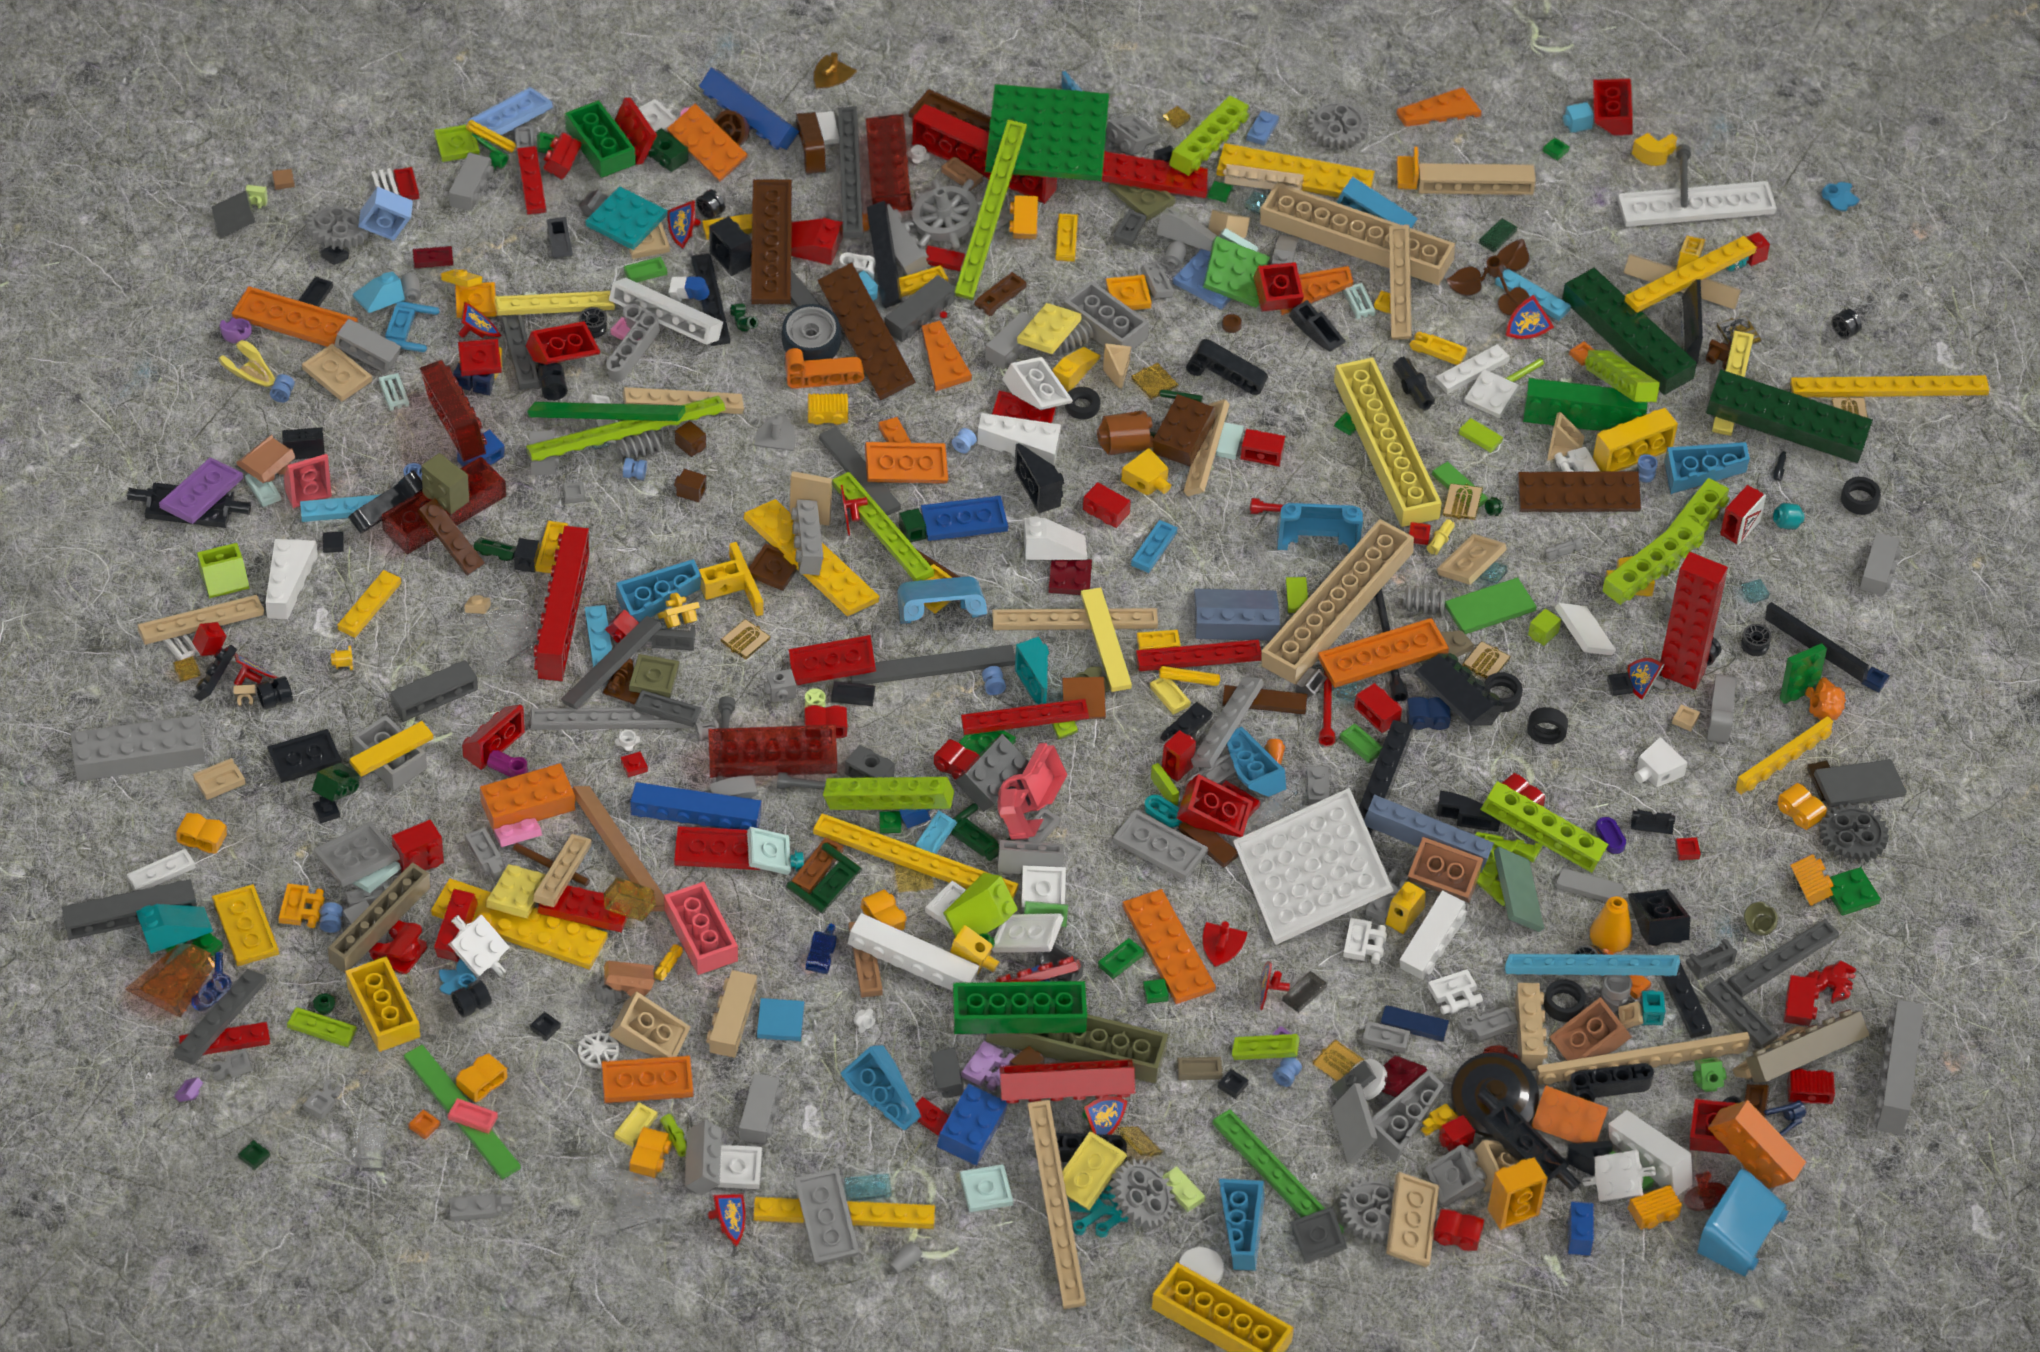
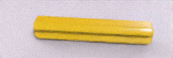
(490, 136)
(1189, 676)

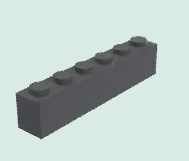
(120, 909)

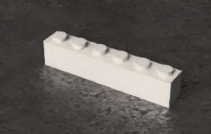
(668, 311)
(911, 953)

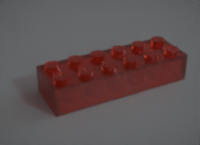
(889, 161)
(454, 410)
(410, 530)
(772, 750)

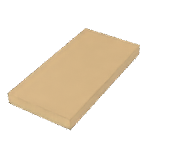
(1412, 1219)

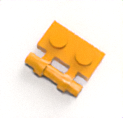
(294, 905)

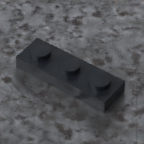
(214, 672)

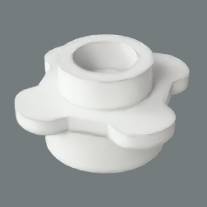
(918, 154)
(627, 740)
(864, 1020)

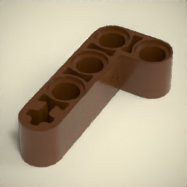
(812, 142)

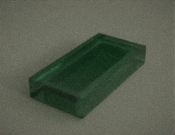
(1498, 235)

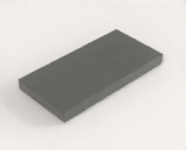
(1860, 783)

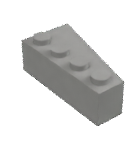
(1404, 1115)

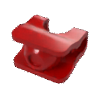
(404, 949)

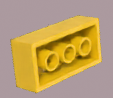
(1626, 442)
(382, 1004)

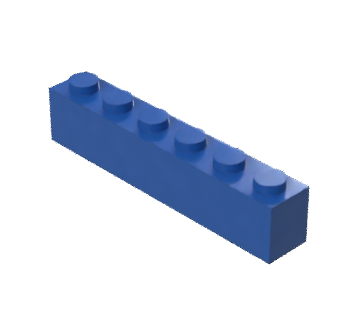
(758, 115)
(695, 807)

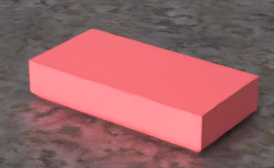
(472, 1116)

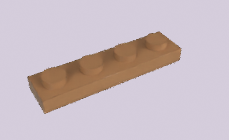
(867, 972)

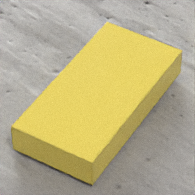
(1170, 695)
(630, 1129)

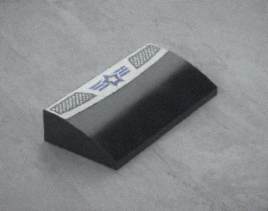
(1691, 320)

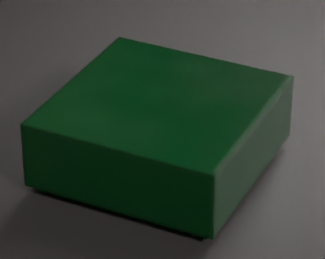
(254, 1155)

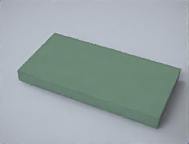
(1518, 889)

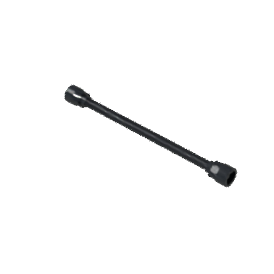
(1397, 687)

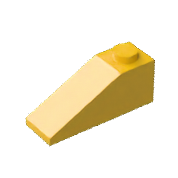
(1691, 250)
(1074, 367)

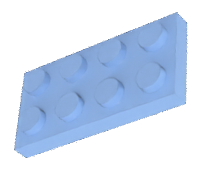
(514, 111)

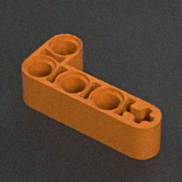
(821, 372)

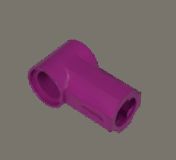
(506, 764)

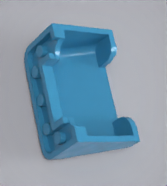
(1319, 520)
(915, 593)
(1741, 1224)

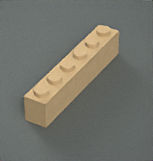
(1476, 179)

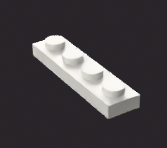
(1472, 368)

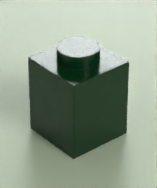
(912, 525)

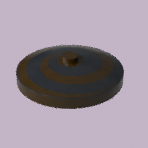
(1505, 1079)

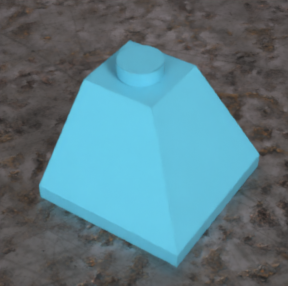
(380, 292)

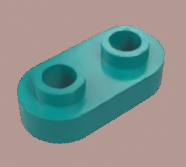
(1164, 811)

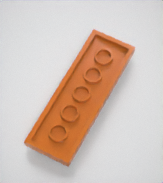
(290, 316)
(1383, 652)
(1169, 946)

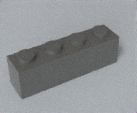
(920, 308)
(434, 690)

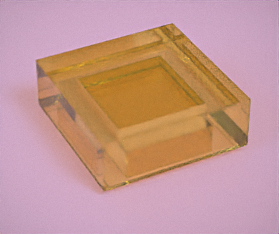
(1177, 117)
(186, 669)

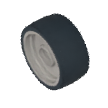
(813, 331)

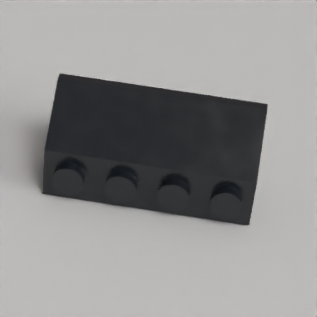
(1460, 690)

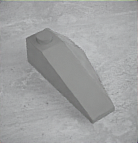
(1184, 229)

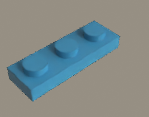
(1154, 546)

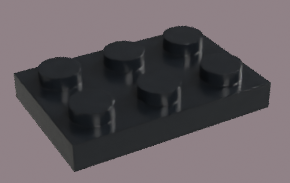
(303, 755)

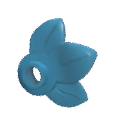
(1840, 195)
(456, 978)

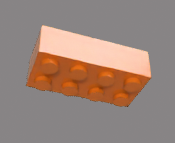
(528, 796)
(1757, 1144)

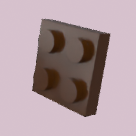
(772, 568)

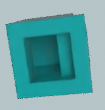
(1653, 1007)

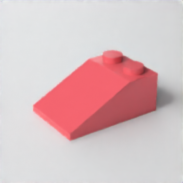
(308, 480)

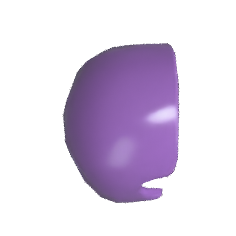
(235, 330)

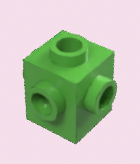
(1709, 1074)

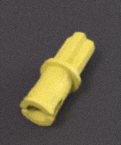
(1440, 537)

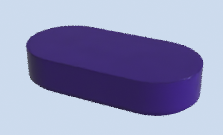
(1611, 834)

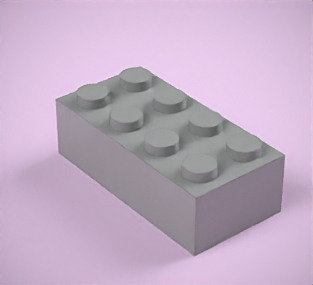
(1108, 317)

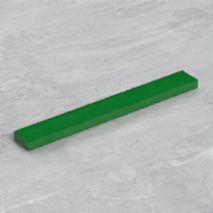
(606, 411)

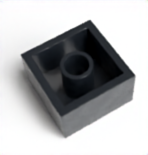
(730, 245)

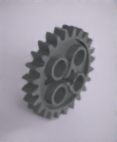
(1854, 833)

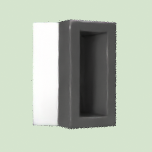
(592, 202)
(1310, 682)

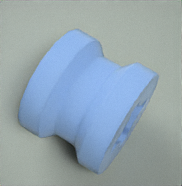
(964, 440)

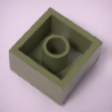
(445, 482)

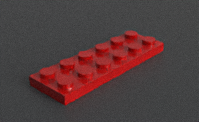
(1153, 175)

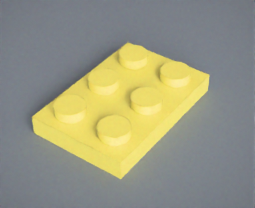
(1049, 328)
(515, 891)
(1091, 1169)

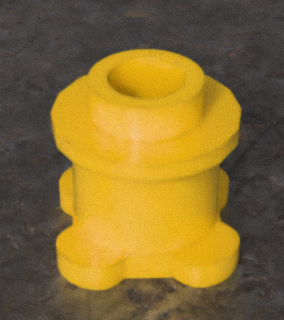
(342, 658)

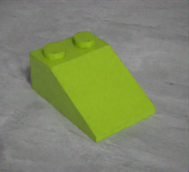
(981, 906)

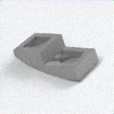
(737, 786)

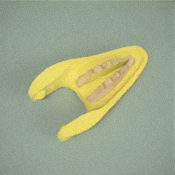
(254, 370)

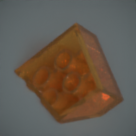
(174, 978)

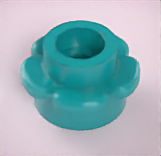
(797, 860)

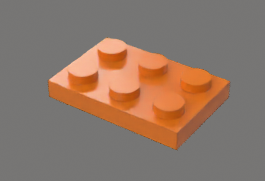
(1569, 1116)

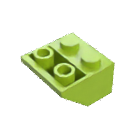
(222, 570)

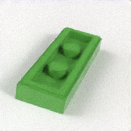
(1448, 474)

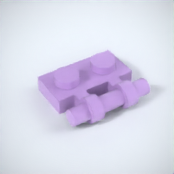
(982, 1064)

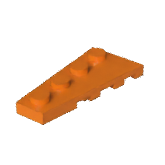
(1439, 108)
(1323, 284)
(944, 359)

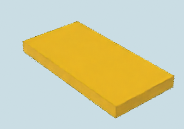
(245, 925)

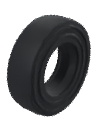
(1083, 412)

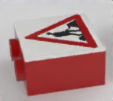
(1742, 514)

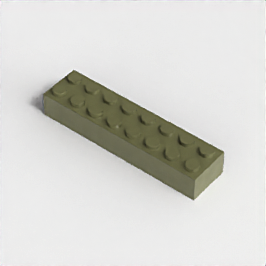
(1101, 1042)

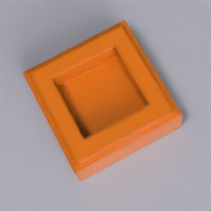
(1580, 352)
(424, 1124)

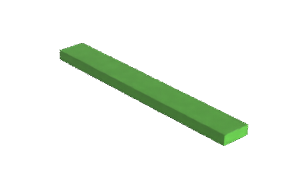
(446, 1094)
(1267, 1164)

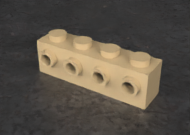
(732, 1013)
(1529, 1029)

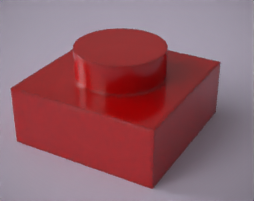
(1420, 532)
(634, 764)
(1687, 848)

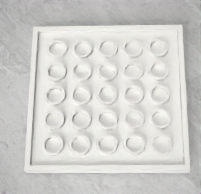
(1313, 866)

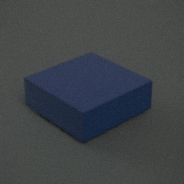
(1876, 679)

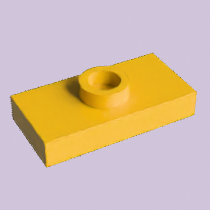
(461, 277)
(1158, 639)

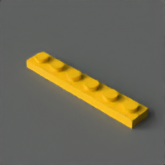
(1784, 755)

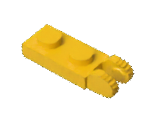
(1438, 348)

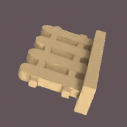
(1260, 177)

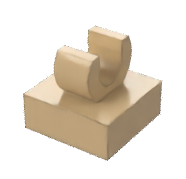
(245, 691)

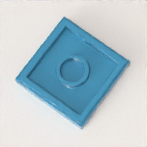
(780, 1019)

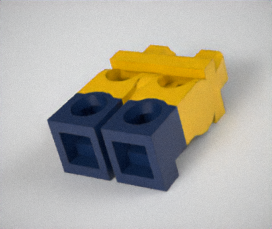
(480, 383)

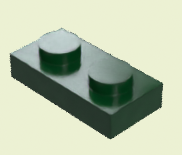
(490, 547)

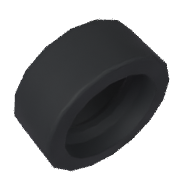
(1861, 484)
(1509, 681)
(1551, 716)
(1566, 987)

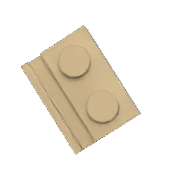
(219, 779)

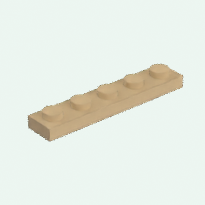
(562, 870)

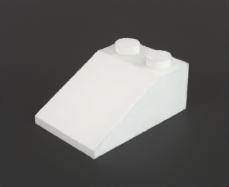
(1036, 384)
(1052, 541)

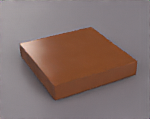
(1086, 688)

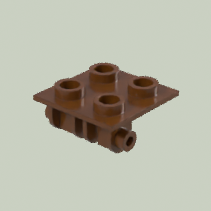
(619, 684)

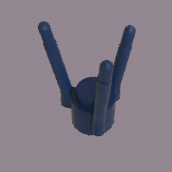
(1792, 1111)

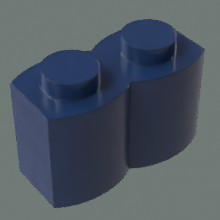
(1428, 713)

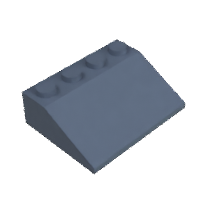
(1236, 614)

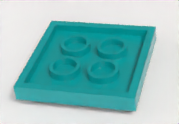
(626, 218)

